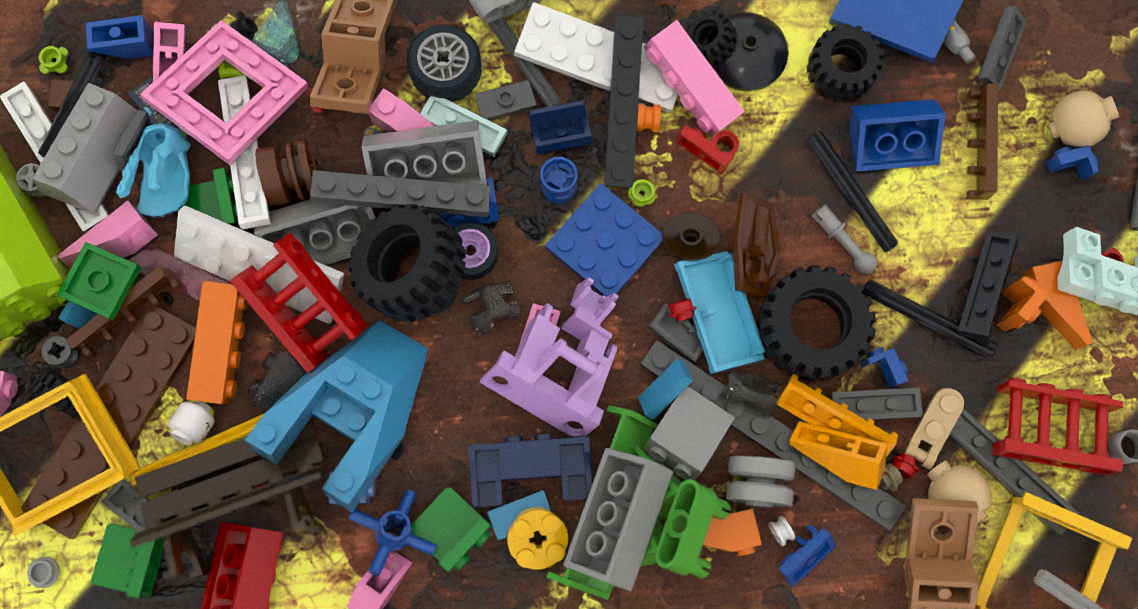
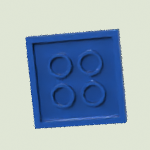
(605, 241)

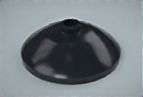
(757, 65)

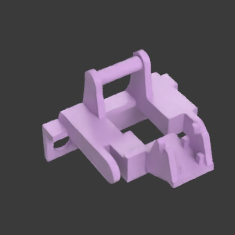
(538, 351)

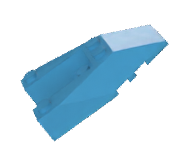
(359, 392)

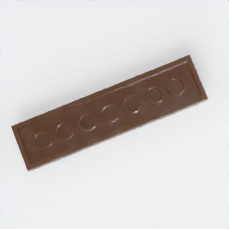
(130, 394)

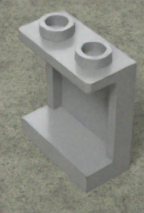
(688, 434)

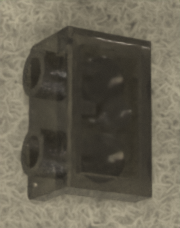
(279, 376)

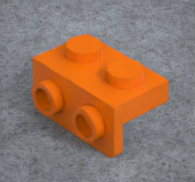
(1026, 298)

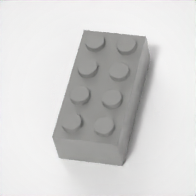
(428, 153)
(618, 518)

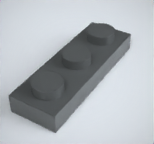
(1002, 47)
(882, 404)

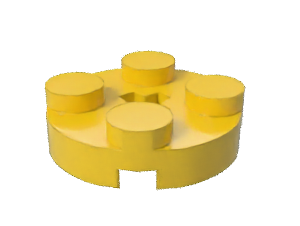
(549, 551)

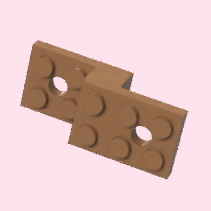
(352, 55)
(941, 566)

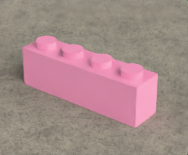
(693, 79)

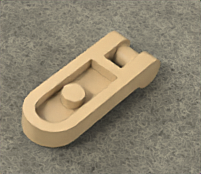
(935, 426)

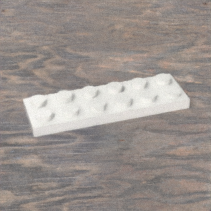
(584, 54)
(229, 250)

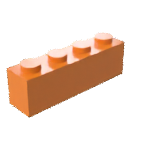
(216, 344)

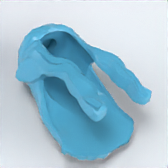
(165, 170)

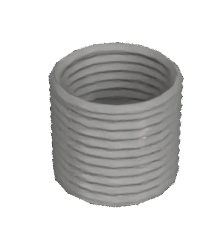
(1114, 446)

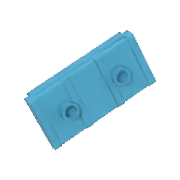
(722, 314)

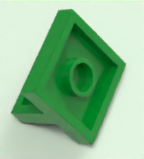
(99, 281)

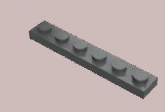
(391, 191)

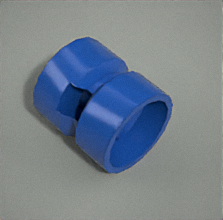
(558, 180)

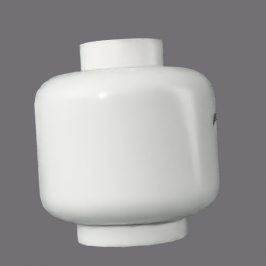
(191, 422)

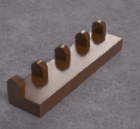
(986, 142)
(138, 295)

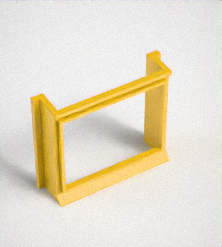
(103, 432)
(1108, 539)

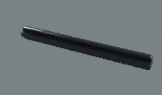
(86, 74)

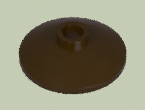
(694, 228)

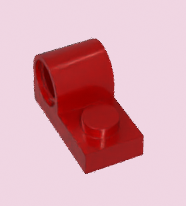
(708, 151)

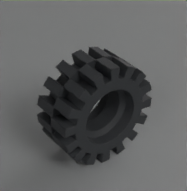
(722, 42)
(50, 380)

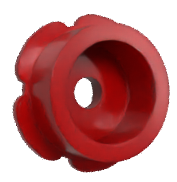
(682, 309)
(905, 465)

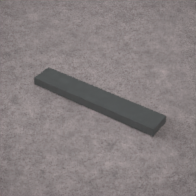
(1010, 473)

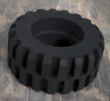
(384, 246)
(846, 302)

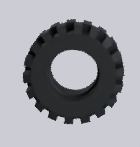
(854, 45)

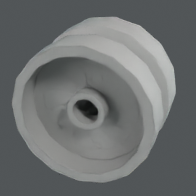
(760, 485)

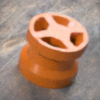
(648, 117)

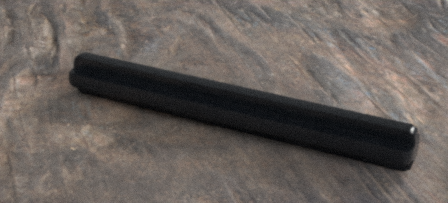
(853, 191)
(924, 316)

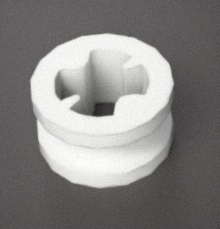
(781, 530)

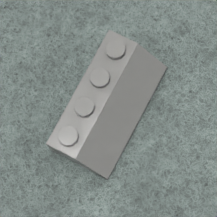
(81, 159)
(322, 228)

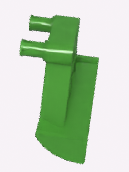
(685, 503)

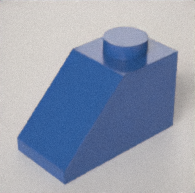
(121, 37)

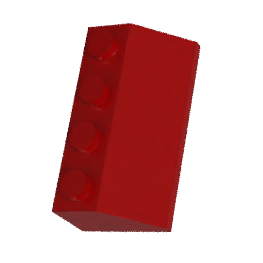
(242, 567)

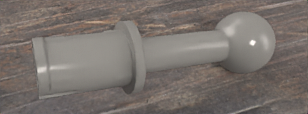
(863, 261)

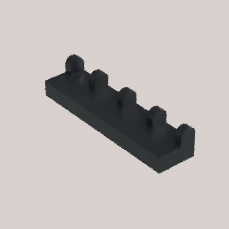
(988, 286)

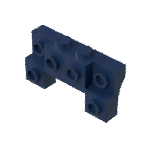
(529, 460)

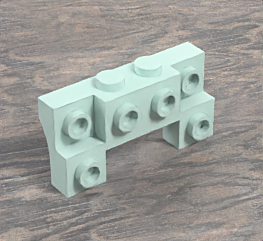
(1096, 276)

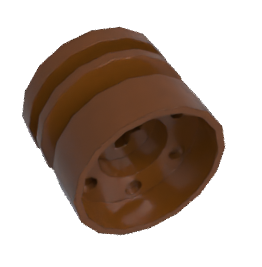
(284, 173)

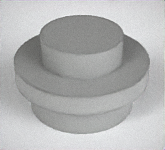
(43, 572)

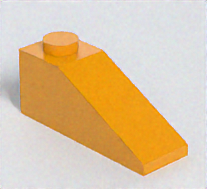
(844, 454)

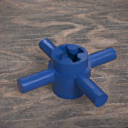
(388, 542)

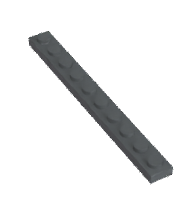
(775, 438)

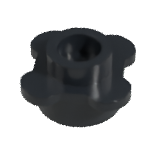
(244, 26)

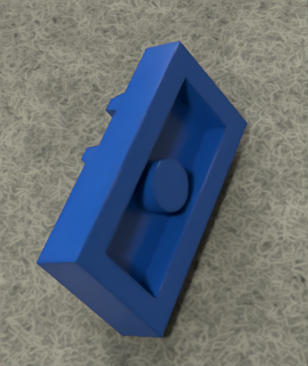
(811, 552)

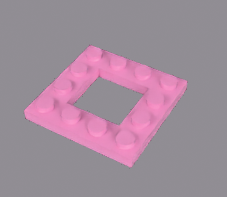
(230, 139)

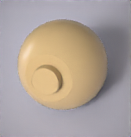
(1083, 118)
(960, 484)

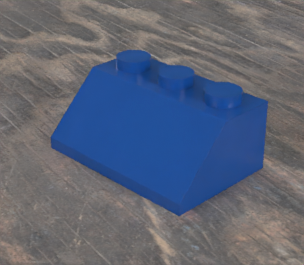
(896, 134)

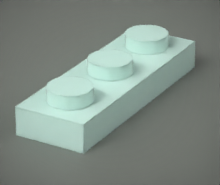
(442, 112)

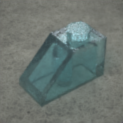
(279, 35)

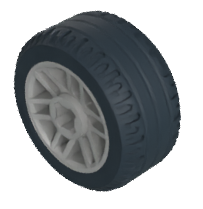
(444, 62)

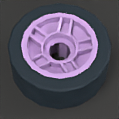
(486, 249)

